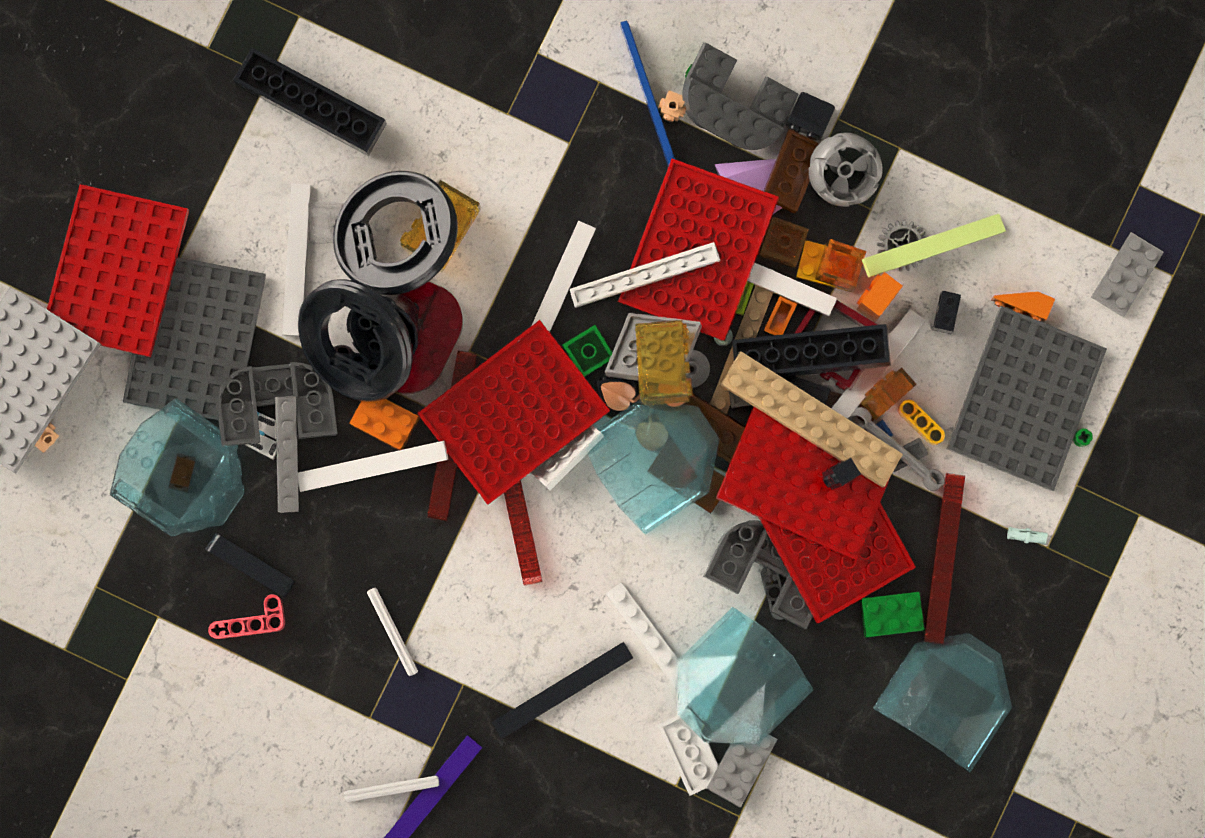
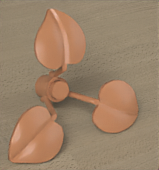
(620, 394)

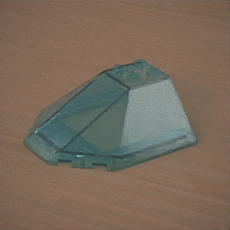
(655, 460)
(148, 464)
(738, 682)
(950, 696)

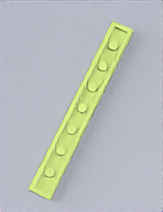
(933, 245)

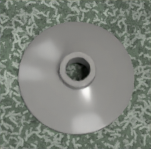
(701, 368)

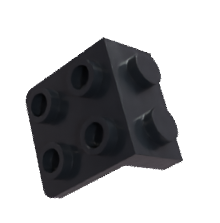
(810, 116)

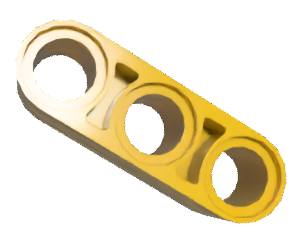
(925, 431)

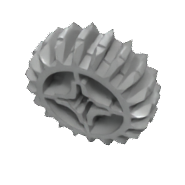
(894, 242)

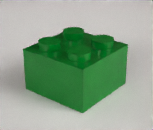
(588, 350)

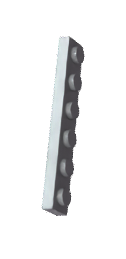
(286, 454)

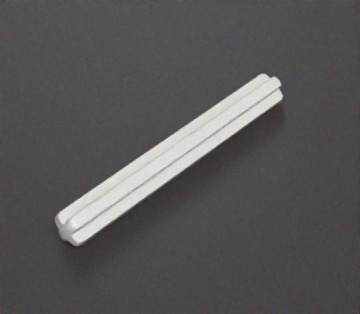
(392, 631)
(393, 788)

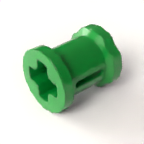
(1085, 432)

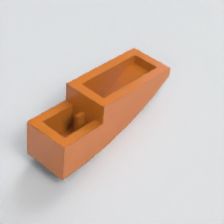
(780, 316)

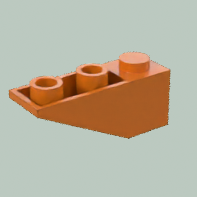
(1030, 303)

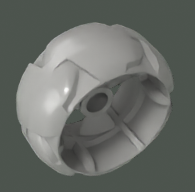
(839, 192)

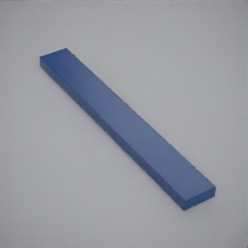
(647, 92)

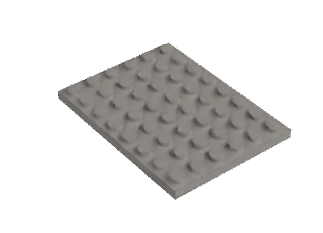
(37, 371)

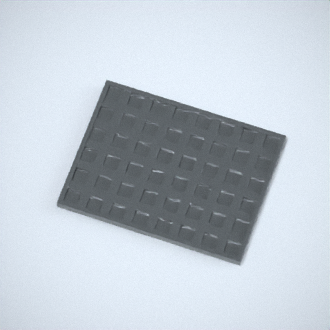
(200, 338)
(1026, 398)

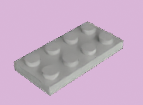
(1127, 274)
(740, 769)

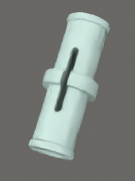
(1027, 535)

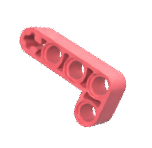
(247, 622)

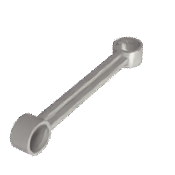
(909, 459)

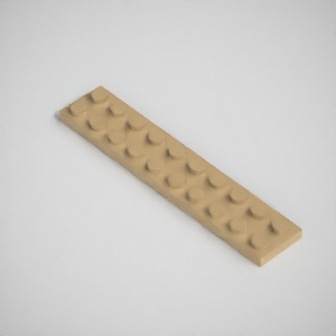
(811, 418)

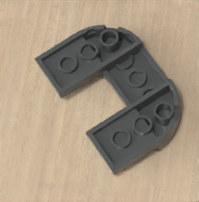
(726, 118)
(259, 387)
(734, 558)

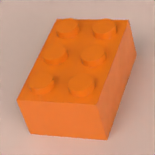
(881, 293)
(385, 422)

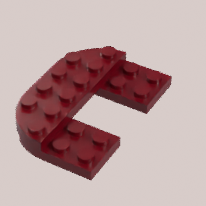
(436, 337)

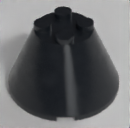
(362, 327)

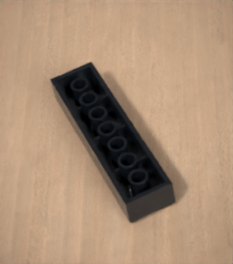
(310, 101)
(819, 350)

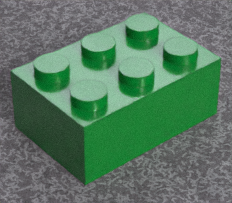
(892, 614)

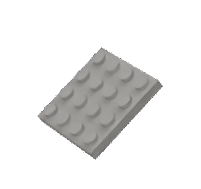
(624, 357)

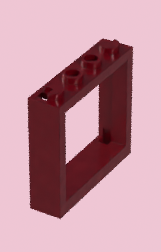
(855, 317)

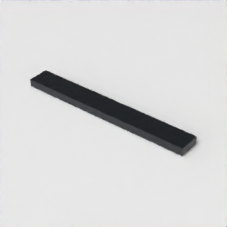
(562, 690)

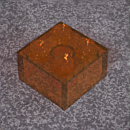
(784, 242)
(840, 265)
(887, 392)

